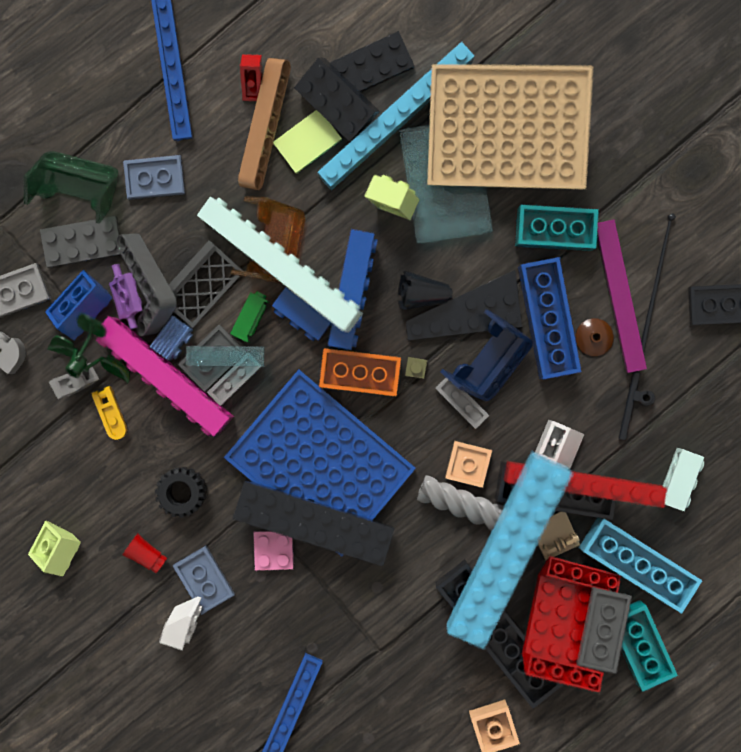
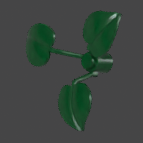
(79, 362)

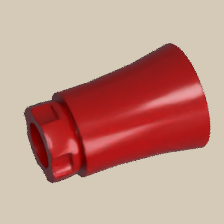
(144, 554)

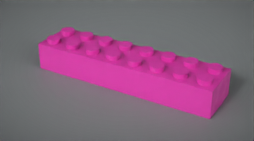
(165, 377)

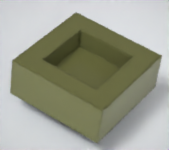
(416, 367)

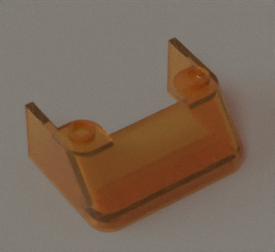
(283, 225)

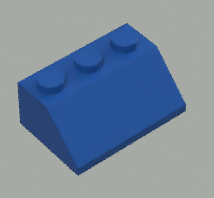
(81, 296)

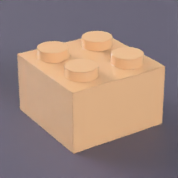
(494, 727)

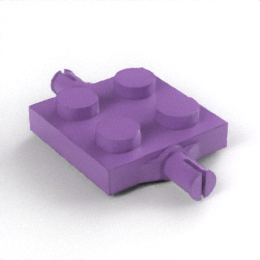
(125, 296)

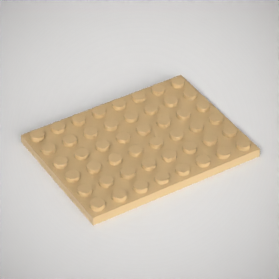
(509, 126)

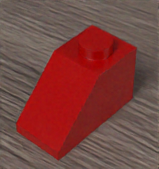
(251, 76)

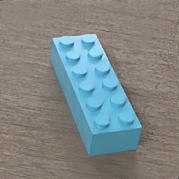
(640, 564)

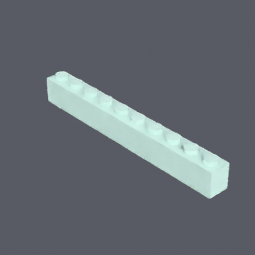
(280, 265)

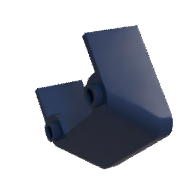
(494, 362)

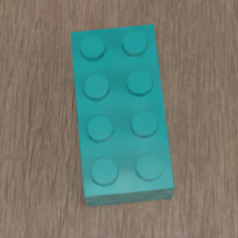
(556, 227)
(645, 649)

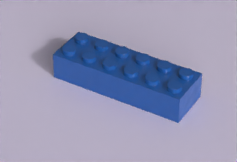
(353, 283)
(549, 318)

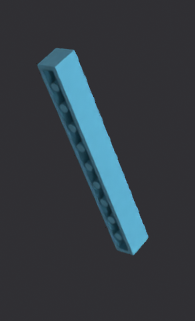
(388, 122)

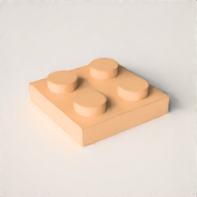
(468, 464)

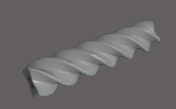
(459, 502)

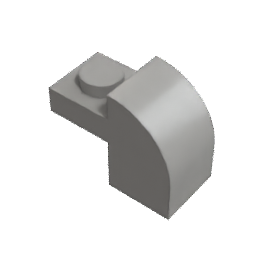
(12, 353)
(67, 385)

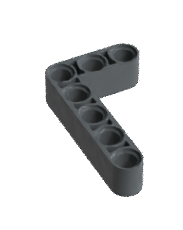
(150, 281)

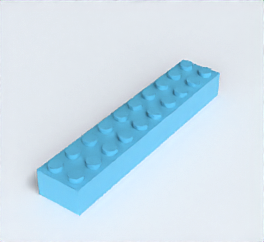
(508, 549)

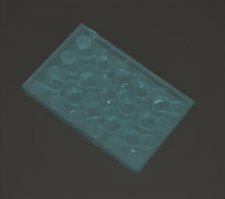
(442, 210)

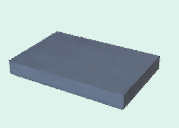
(154, 177)
(204, 579)

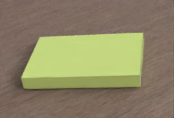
(307, 141)

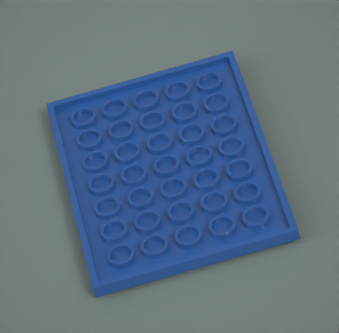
(319, 452)

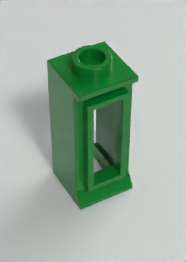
(250, 316)

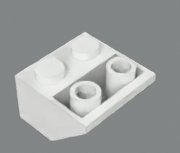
(559, 443)
(181, 624)

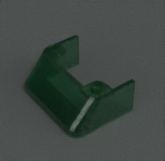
(73, 177)

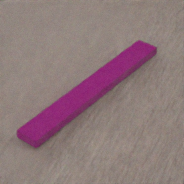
(620, 296)

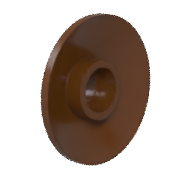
(585, 340)

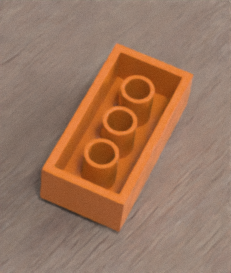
(360, 372)

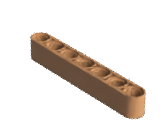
(264, 123)

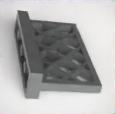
(191, 269)

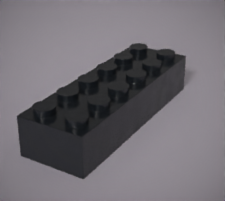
(567, 503)

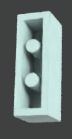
(682, 478)

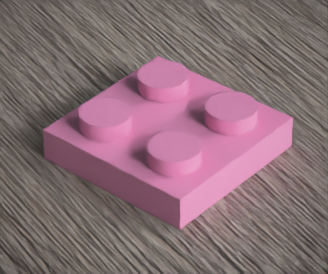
(272, 551)

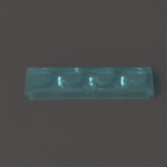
(224, 356)

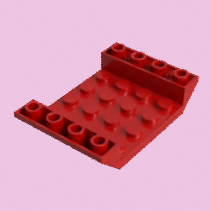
(559, 621)

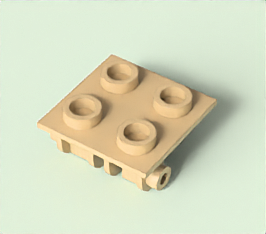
(557, 536)

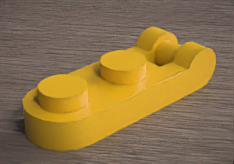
(110, 413)

